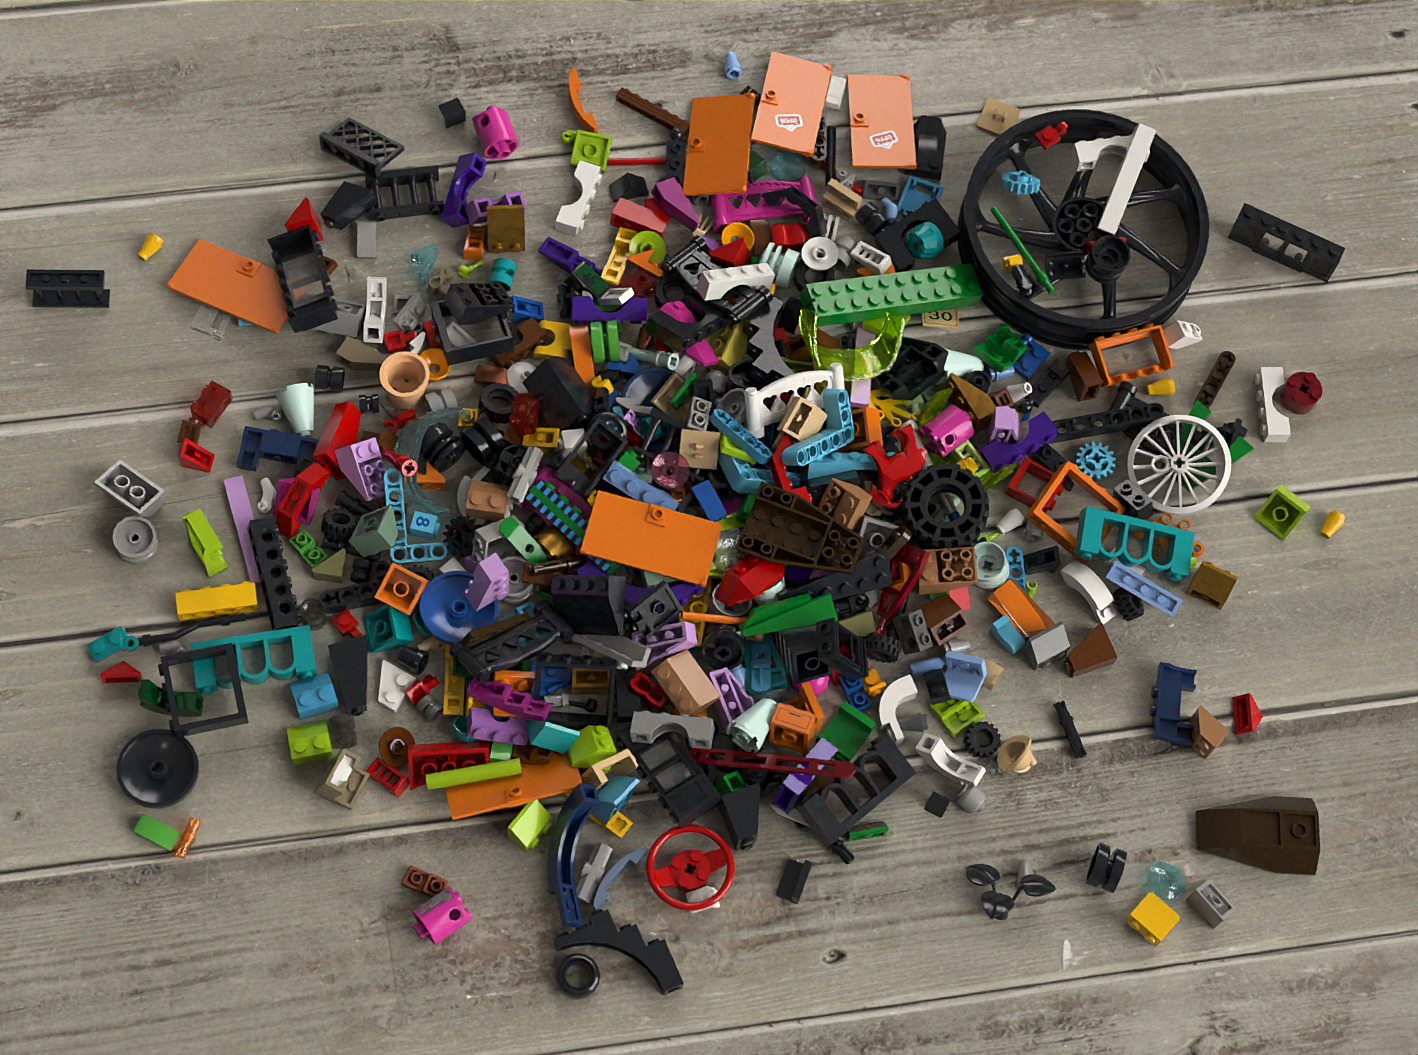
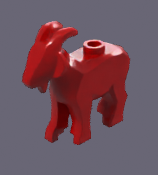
(896, 467)

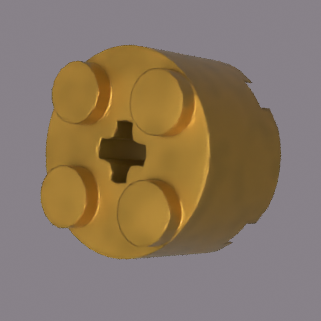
(554, 543)

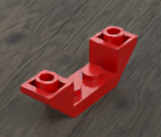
(778, 471)
(297, 496)

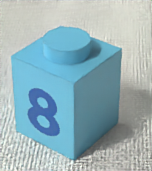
(424, 525)

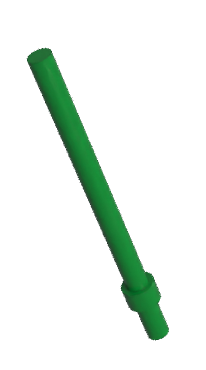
(1041, 276)

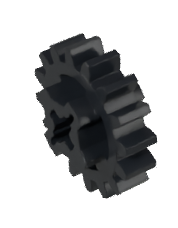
(461, 527)

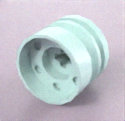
(781, 265)
(993, 556)

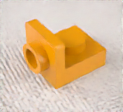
(873, 685)

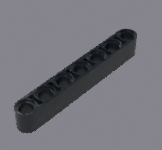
(1107, 417)

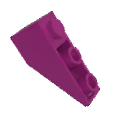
(672, 200)

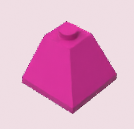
(307, 512)

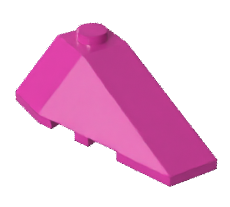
(699, 352)

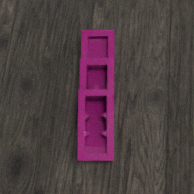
(505, 699)

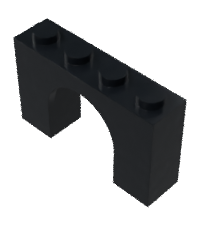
(890, 239)
(683, 335)

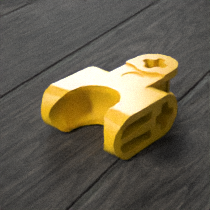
(560, 347)

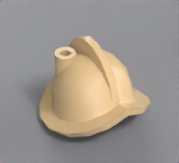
(1016, 754)

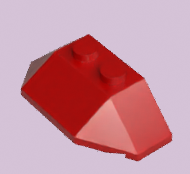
(748, 580)

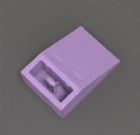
(363, 467)

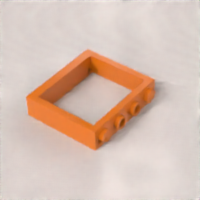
(1052, 528)

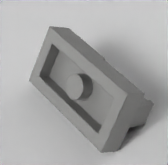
(409, 314)

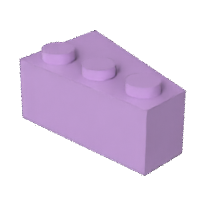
(1004, 427)
(489, 582)
(666, 643)
(733, 699)

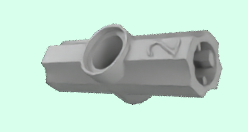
(524, 475)
(593, 872)

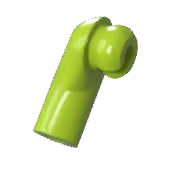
(568, 136)

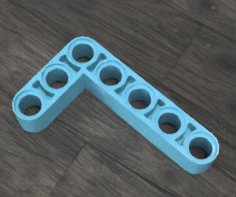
(838, 434)
(747, 479)
(401, 526)

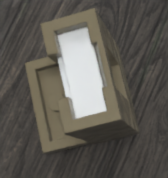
(342, 779)

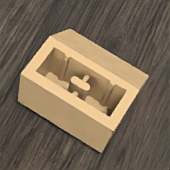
(802, 419)

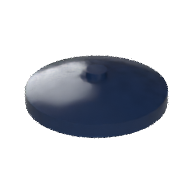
(644, 387)

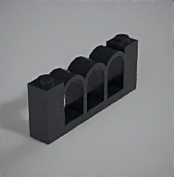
(819, 816)

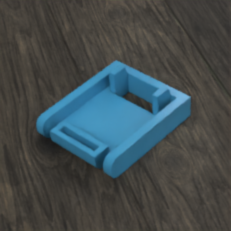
(913, 199)

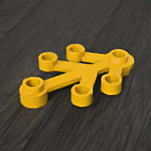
(887, 408)

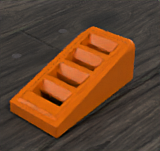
(474, 252)

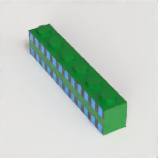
(564, 517)

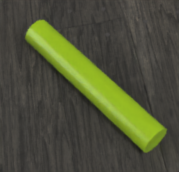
(473, 774)

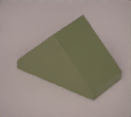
(332, 568)

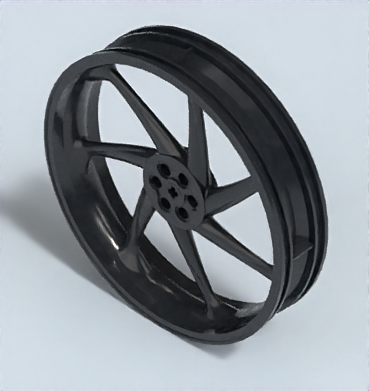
(1043, 324)

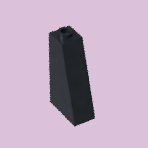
(351, 670)

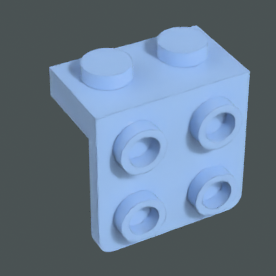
(964, 675)

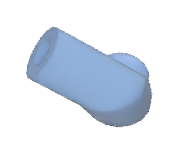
(891, 209)

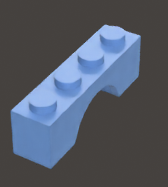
(632, 485)

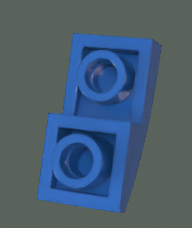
(709, 501)
(855, 693)

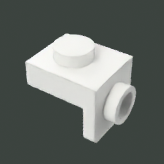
(700, 895)

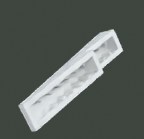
(1126, 178)

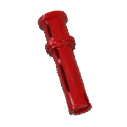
(400, 462)

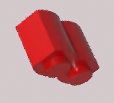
(789, 236)
(650, 693)

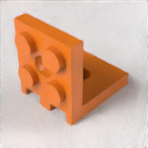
(807, 701)

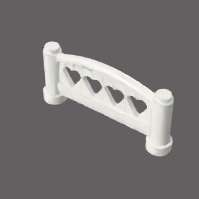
(759, 415)

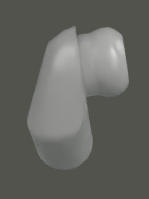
(268, 412)
(174, 647)

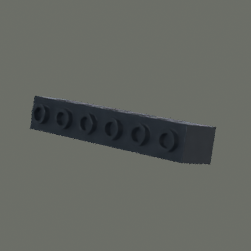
(266, 528)

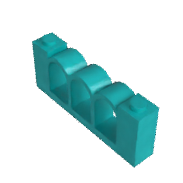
(1179, 547)
(303, 665)

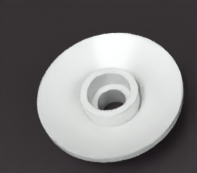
(820, 246)
(517, 373)

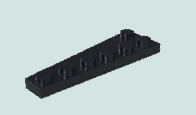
(868, 575)

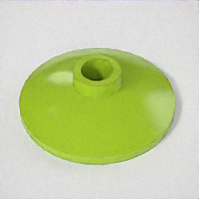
(650, 240)

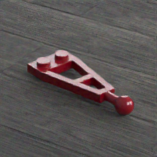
(911, 556)

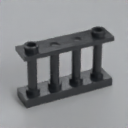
(402, 177)
(68, 288)
(675, 426)

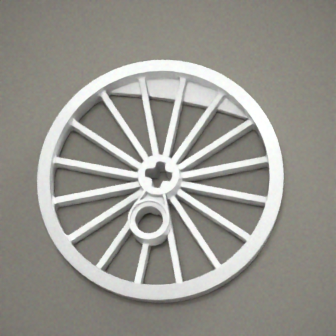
(1222, 463)

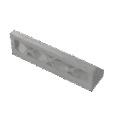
(617, 647)

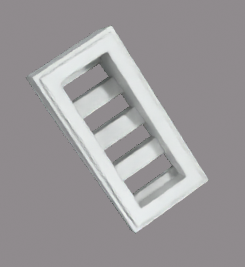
(880, 265)

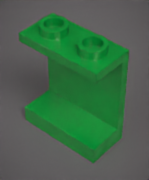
(847, 731)

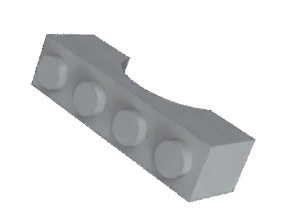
(649, 726)

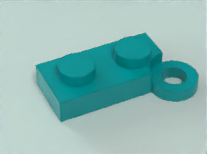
(111, 644)

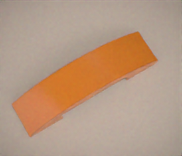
(585, 120)
(582, 355)

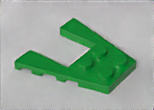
(1237, 449)

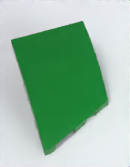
(1000, 348)

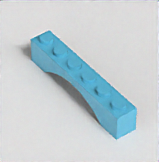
(841, 462)

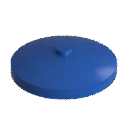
(447, 610)

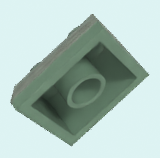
(375, 532)

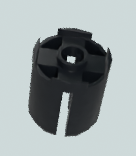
(503, 465)

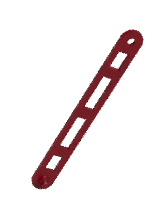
(841, 770)

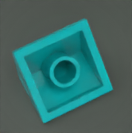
(551, 736)

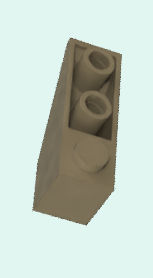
(359, 356)

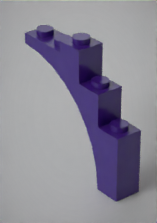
(633, 594)

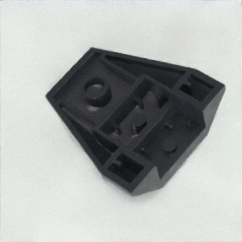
(914, 370)

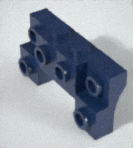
(273, 446)
(1167, 703)

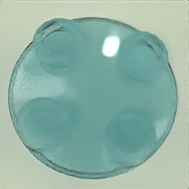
(787, 166)

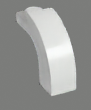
(375, 310)
(1092, 588)
(897, 693)
(947, 763)

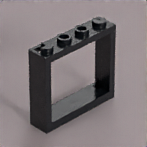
(475, 350)
(577, 720)
(208, 724)

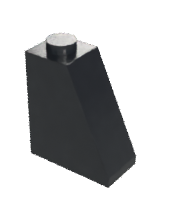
(347, 205)

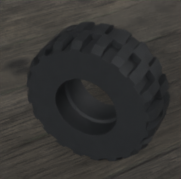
(949, 480)

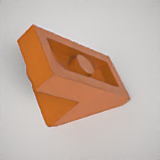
(641, 260)
(432, 480)

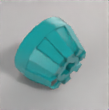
(925, 241)

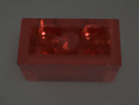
(640, 282)
(211, 403)

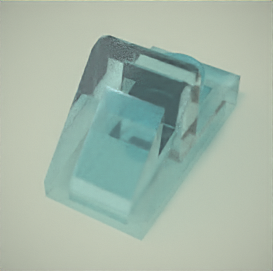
(425, 258)

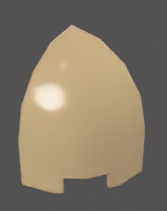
(993, 673)

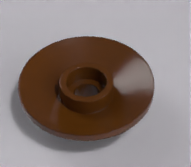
(401, 738)

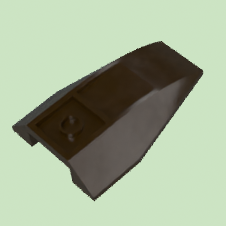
(797, 533)
(1263, 833)

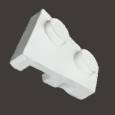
(392, 684)

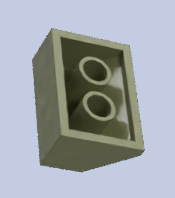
(859, 622)

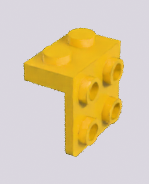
(1153, 919)

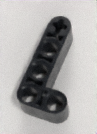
(356, 592)

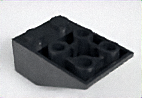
(477, 301)

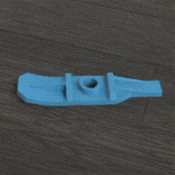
(761, 668)

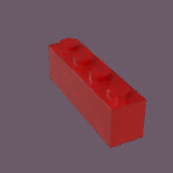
(442, 757)

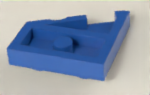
(552, 679)

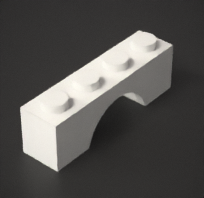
(1087, 152)
(571, 216)
(717, 282)
(1274, 425)

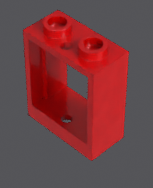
(1038, 471)

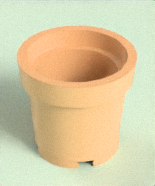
(394, 373)

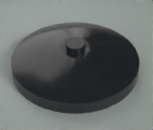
(157, 769)

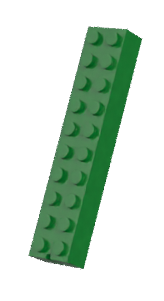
(895, 292)

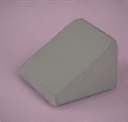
(399, 301)

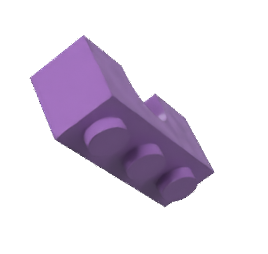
(477, 208)
(484, 727)

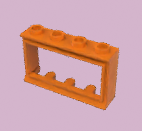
(1131, 335)

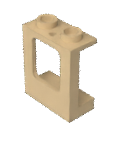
(622, 765)

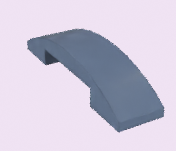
(633, 859)

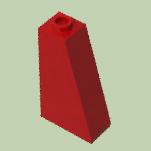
(338, 433)

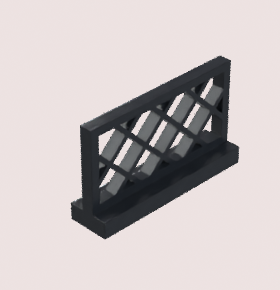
(353, 154)

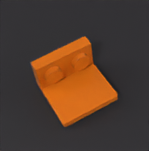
(519, 681)

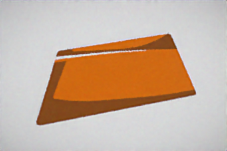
(1020, 608)

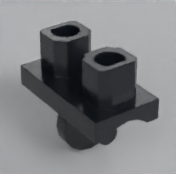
(564, 298)
(1232, 431)

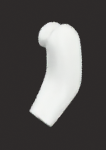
(268, 497)

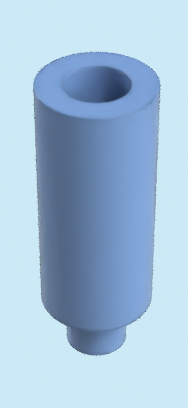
(926, 666)

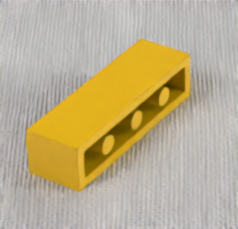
(216, 601)

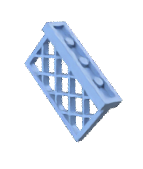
(1143, 588)

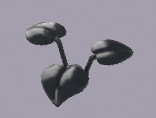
(998, 904)

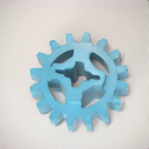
(1020, 182)
(1097, 459)

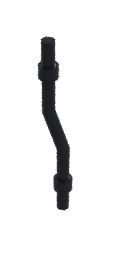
(225, 620)

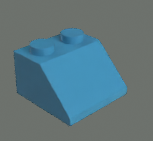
(314, 696)
(614, 796)

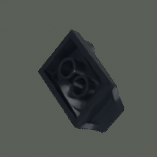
(929, 147)
(749, 776)

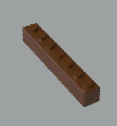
(651, 110)

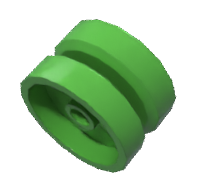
(604, 341)

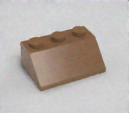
(686, 684)

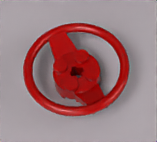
(703, 866)

